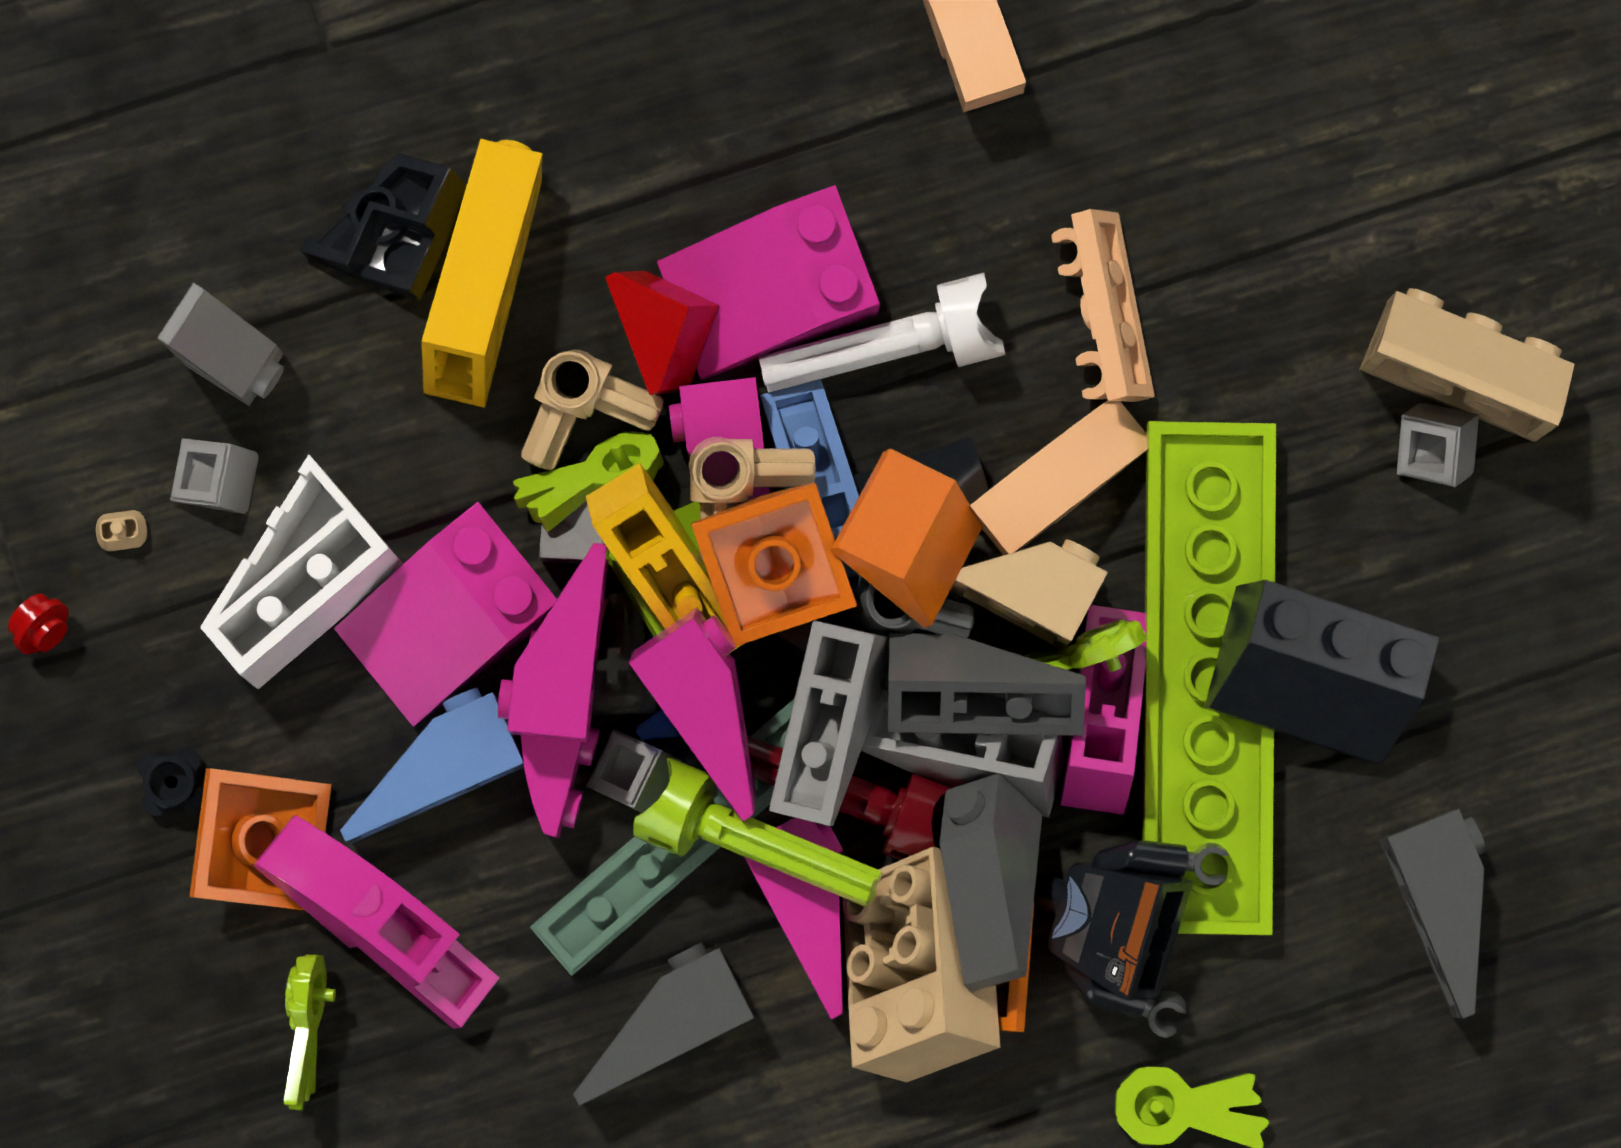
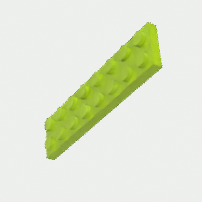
(1202, 769)

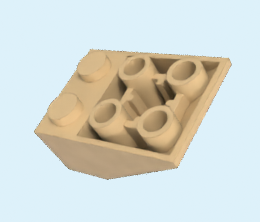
(907, 977)

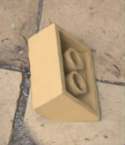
(1469, 364)

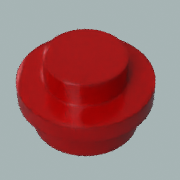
(38, 624)

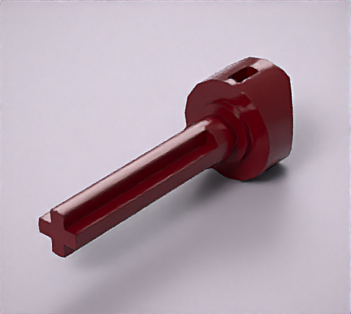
(904, 815)

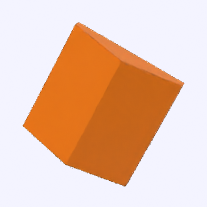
(909, 535)
(773, 563)
(236, 826)

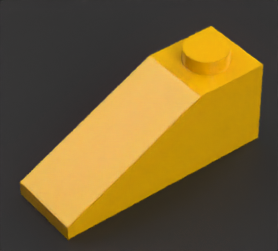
(652, 547)

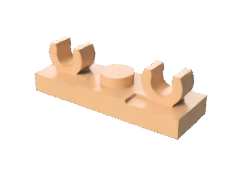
(1108, 306)

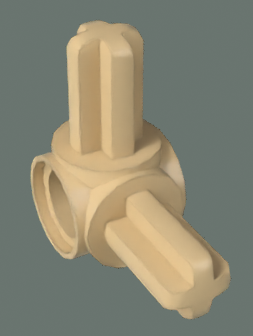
(560, 411)
(753, 469)

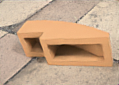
(976, 50)
(1060, 477)

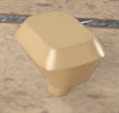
(121, 530)

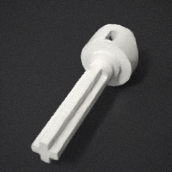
(952, 324)

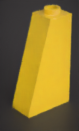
(480, 272)

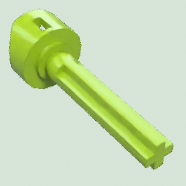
(689, 812)

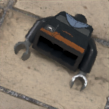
(1121, 924)

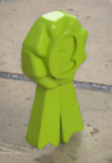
(561, 491)
(1096, 646)
(304, 1006)
(1159, 1106)

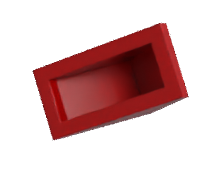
(663, 327)

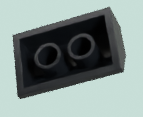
(1319, 670)

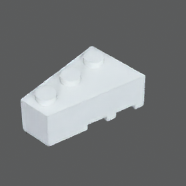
(299, 578)

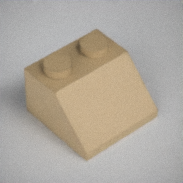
(1036, 588)

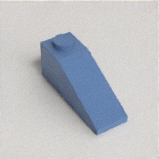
(803, 420)
(444, 762)

